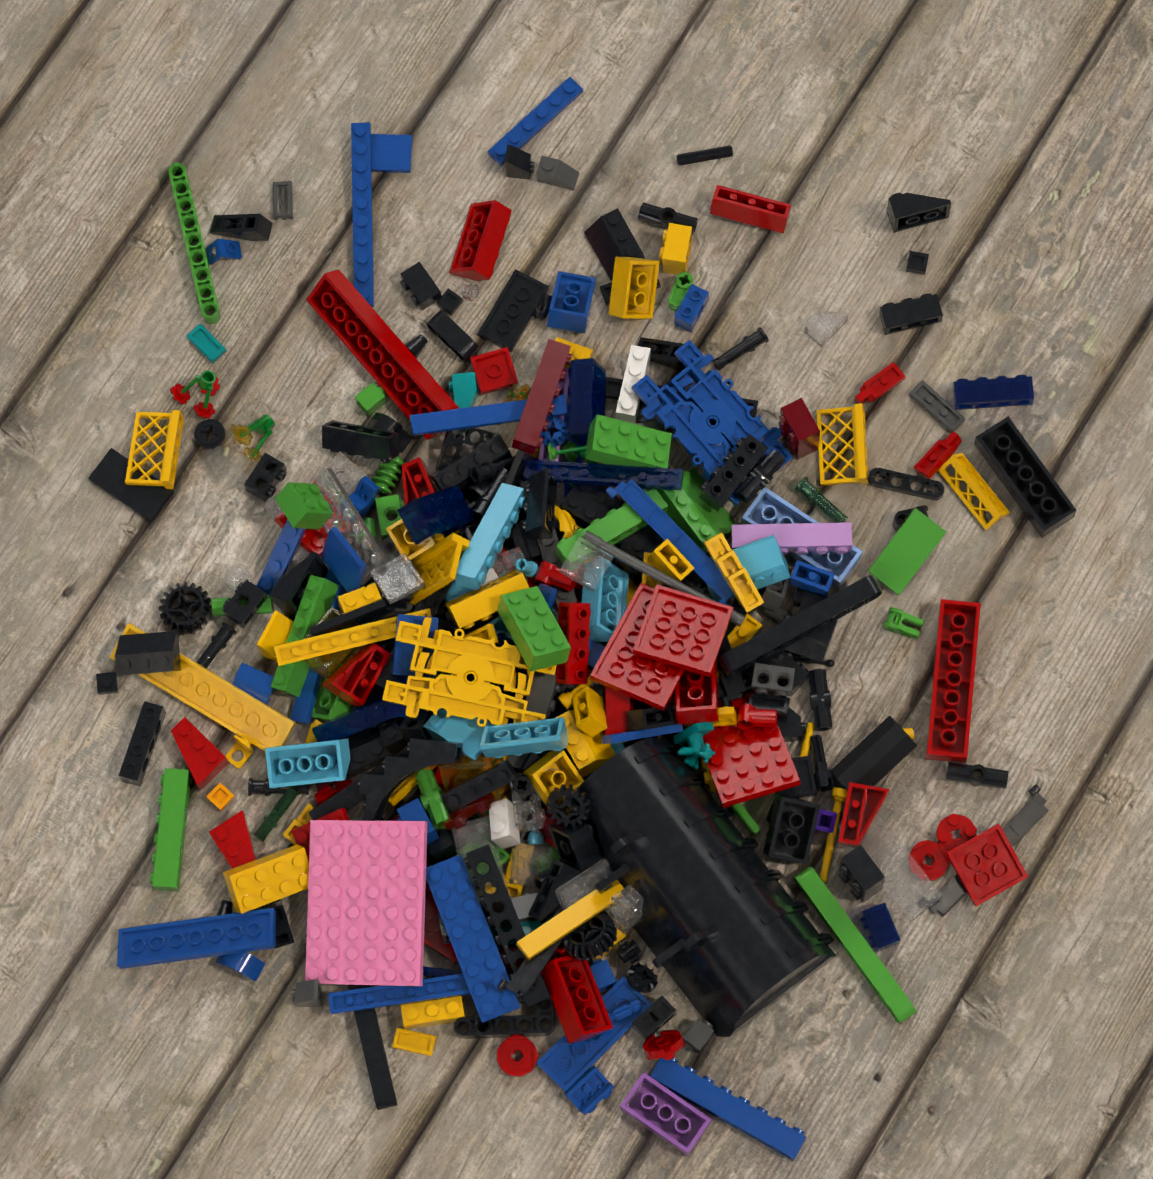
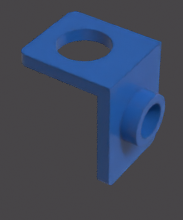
(224, 249)

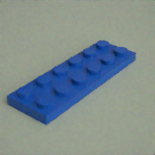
(569, 1062)

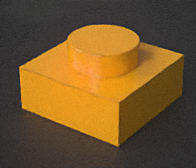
(220, 796)

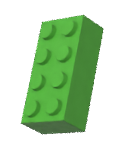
(627, 444)
(533, 628)

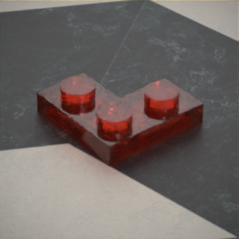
(459, 817)

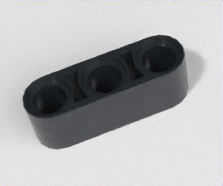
(452, 335)

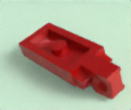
(880, 384)
(938, 455)

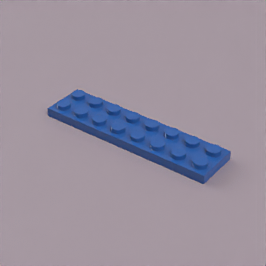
(470, 937)
(196, 938)

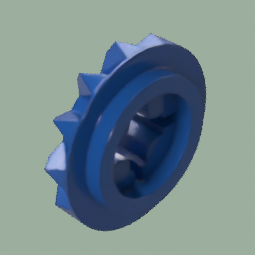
(558, 437)

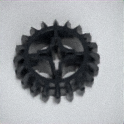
(168, 613)
(591, 938)

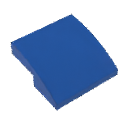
(254, 682)

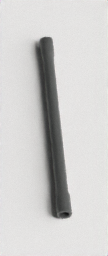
(736, 618)

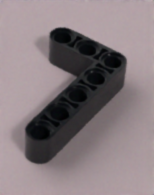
(514, 1021)

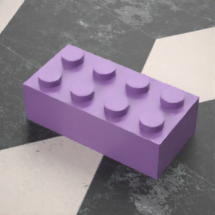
(665, 1114)

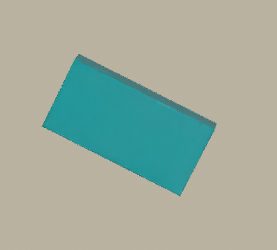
(206, 343)

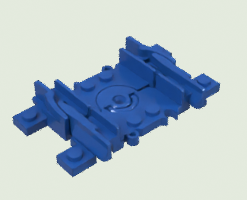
(709, 400)

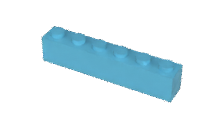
(490, 536)

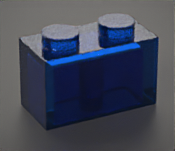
(880, 927)

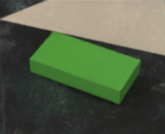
(746, 819)

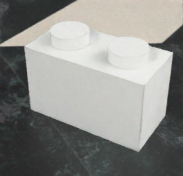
(503, 824)

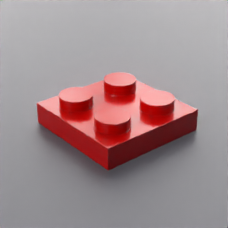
(494, 370)

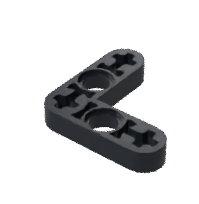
(458, 441)

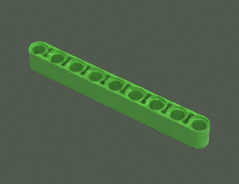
(196, 251)
(854, 944)

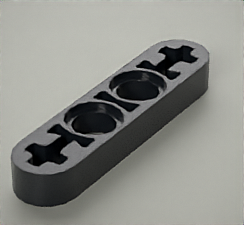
(907, 480)

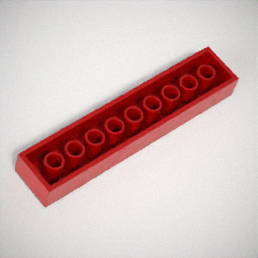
(377, 347)

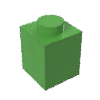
(371, 399)

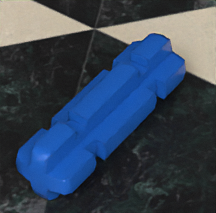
(625, 1010)

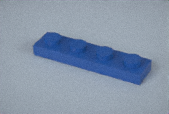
(280, 557)

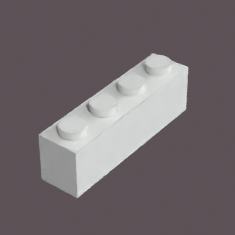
(635, 370)

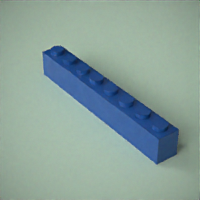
(729, 1108)

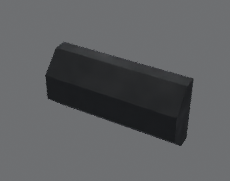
(875, 755)

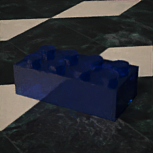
(586, 396)
(436, 515)

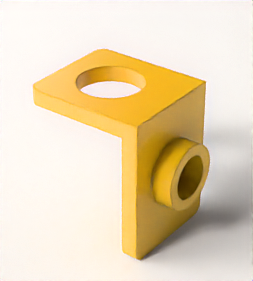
(242, 745)

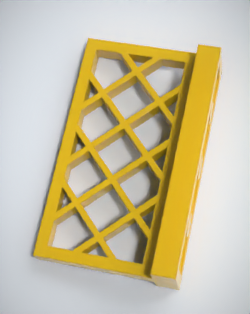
(858, 439)
(170, 453)
(438, 565)

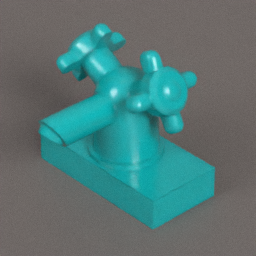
(694, 737)

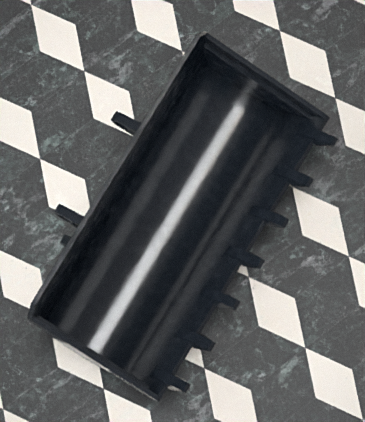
(706, 894)

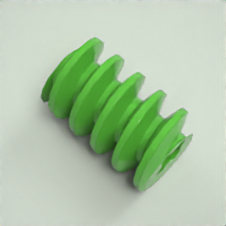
(386, 474)

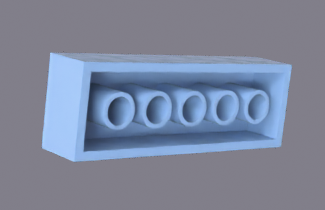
(772, 509)

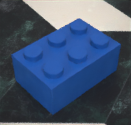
(404, 652)

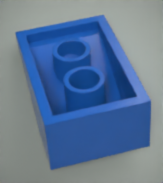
(571, 302)

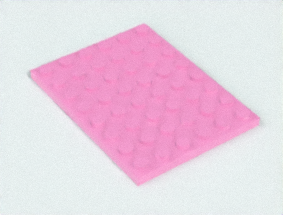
(366, 902)

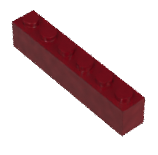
(540, 398)

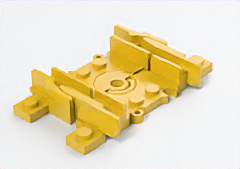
(454, 692)

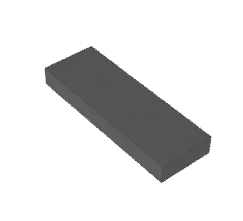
(937, 406)

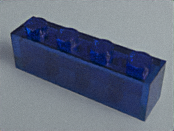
(993, 392)

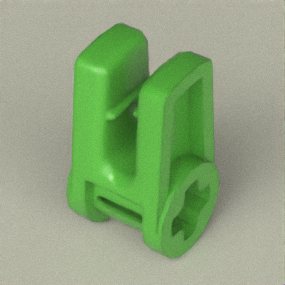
(679, 290)
(902, 617)

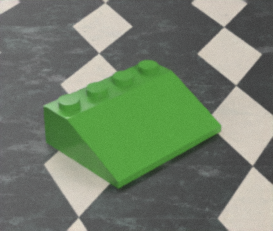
(694, 514)

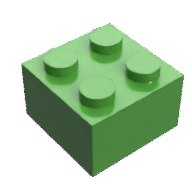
(304, 505)

